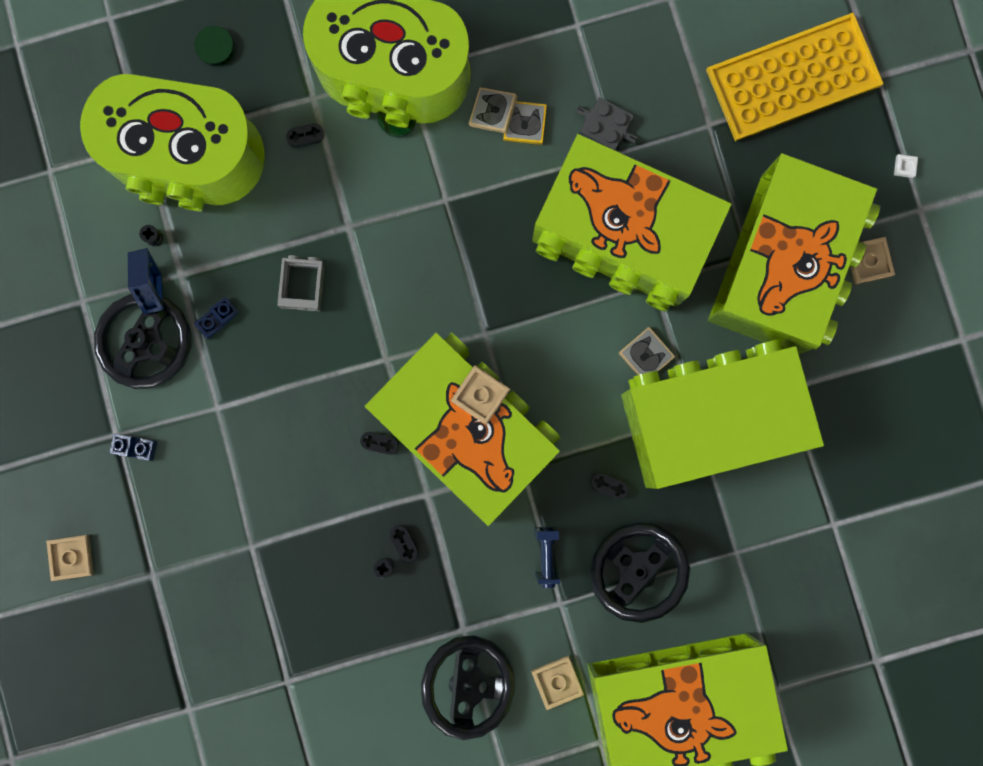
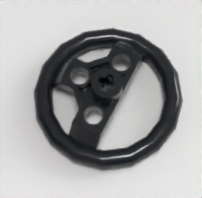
(172, 358)
(612, 547)
(466, 685)

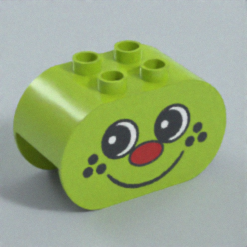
(390, 57)
(172, 140)

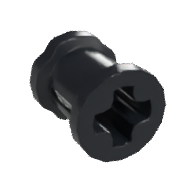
(148, 230)
(377, 570)

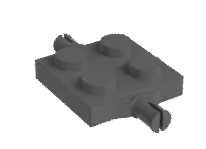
(606, 124)

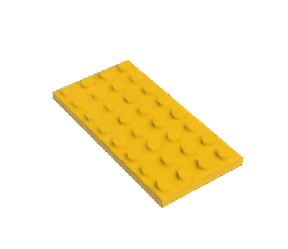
(794, 77)

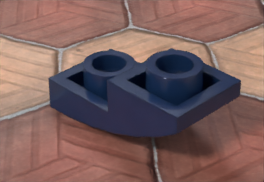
(216, 318)
(133, 447)

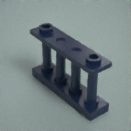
(547, 576)

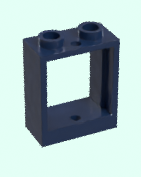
(145, 281)

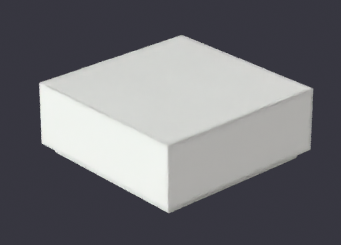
(906, 166)

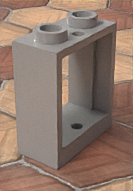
(299, 304)

